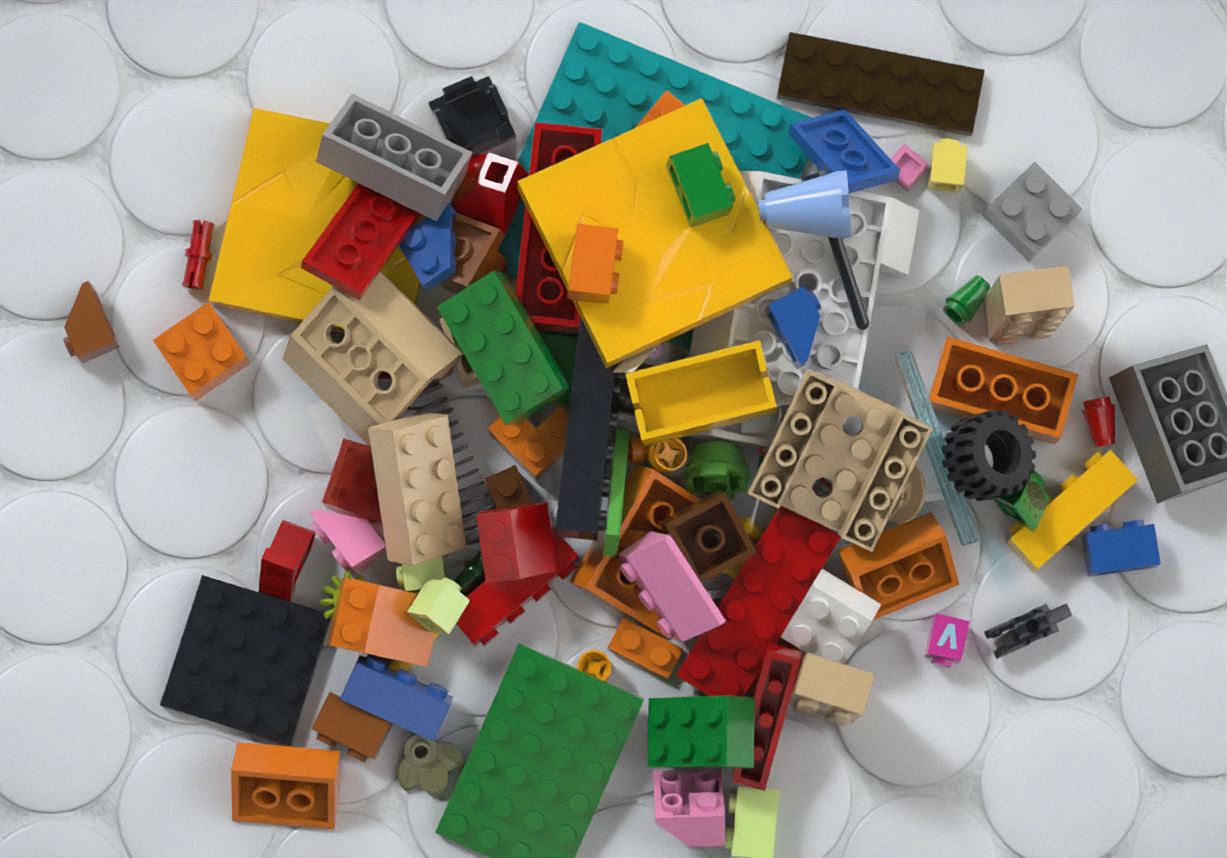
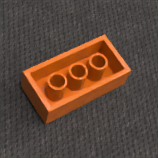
(980, 379)

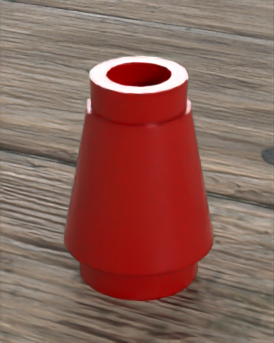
(1100, 419)

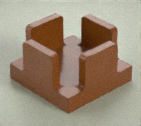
(474, 253)

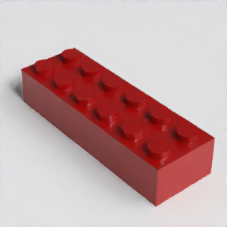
(538, 279)

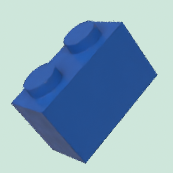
(1120, 549)

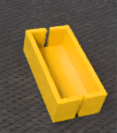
(701, 393)

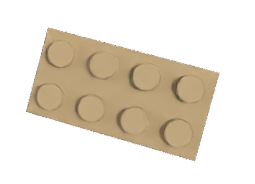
(1028, 304)
(417, 488)
(831, 690)

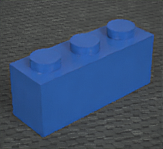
(397, 696)

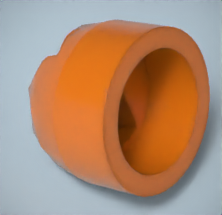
(636, 450)

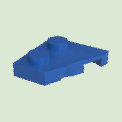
(431, 249)

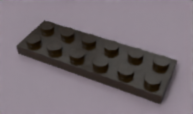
(880, 84)

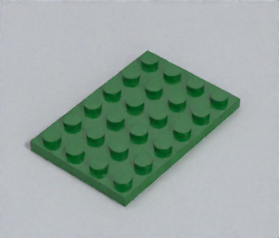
(539, 761)

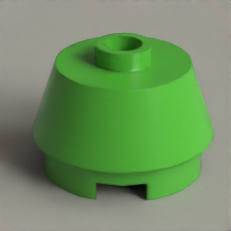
(717, 467)

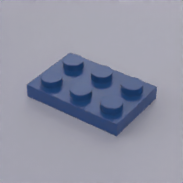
(841, 144)

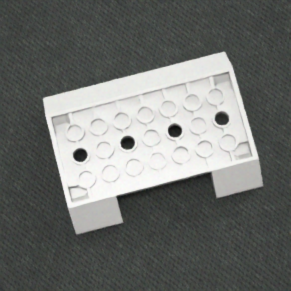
(879, 241)

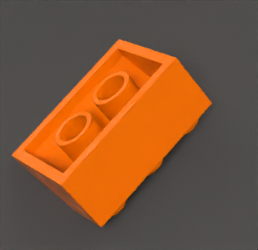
(904, 565)
(285, 785)

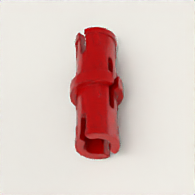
(198, 254)

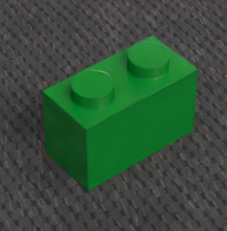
(700, 184)

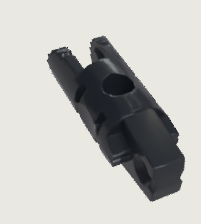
(1042, 620)

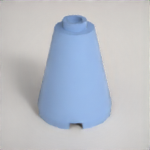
(810, 207)

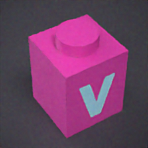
(946, 640)

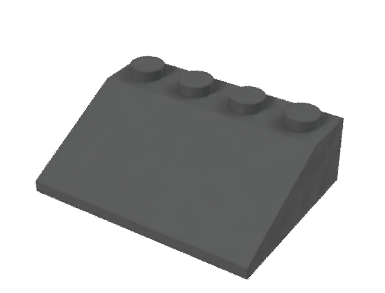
(1176, 420)

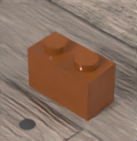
(352, 727)

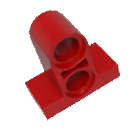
(285, 560)

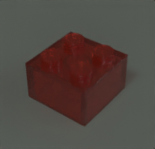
(353, 484)

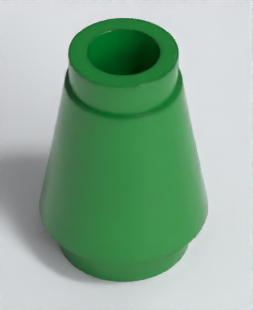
(966, 301)

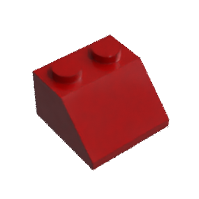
(516, 542)

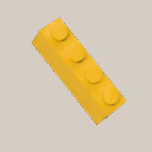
(1073, 509)

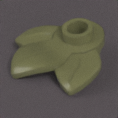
(431, 769)

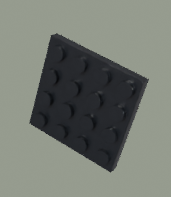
(246, 660)

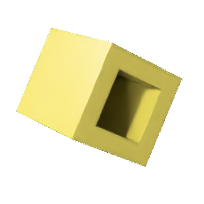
(947, 165)

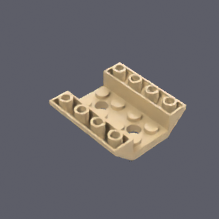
(380, 335)
(863, 467)

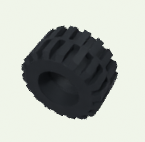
(1009, 450)

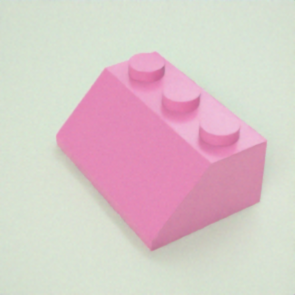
(669, 587)

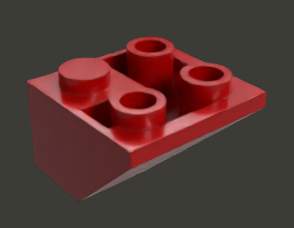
(490, 190)

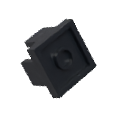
(473, 115)

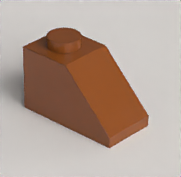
(88, 327)

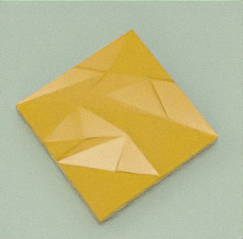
(277, 217)
(667, 271)

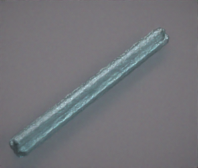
(924, 412)

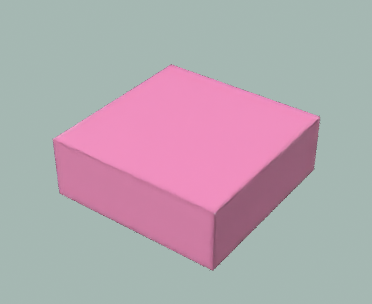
(910, 167)

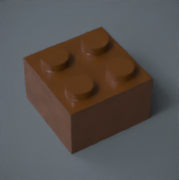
(709, 535)

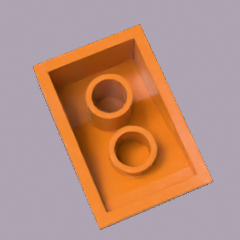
(377, 623)

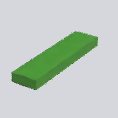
(616, 495)

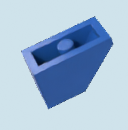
(796, 322)

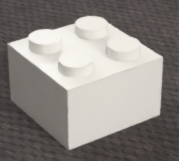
(831, 619)

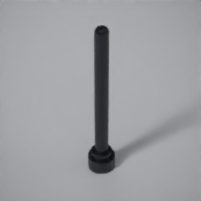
(846, 274)

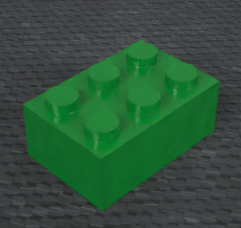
(701, 732)

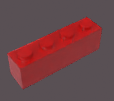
(504, 600)
(771, 704)

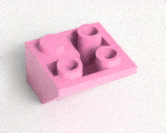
(353, 537)
(691, 805)

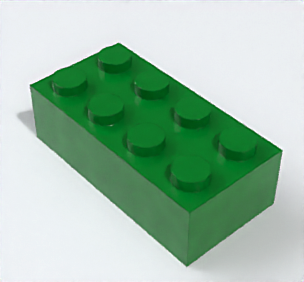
(504, 348)

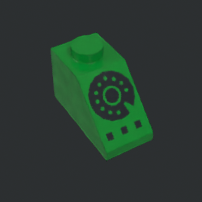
(1026, 505)

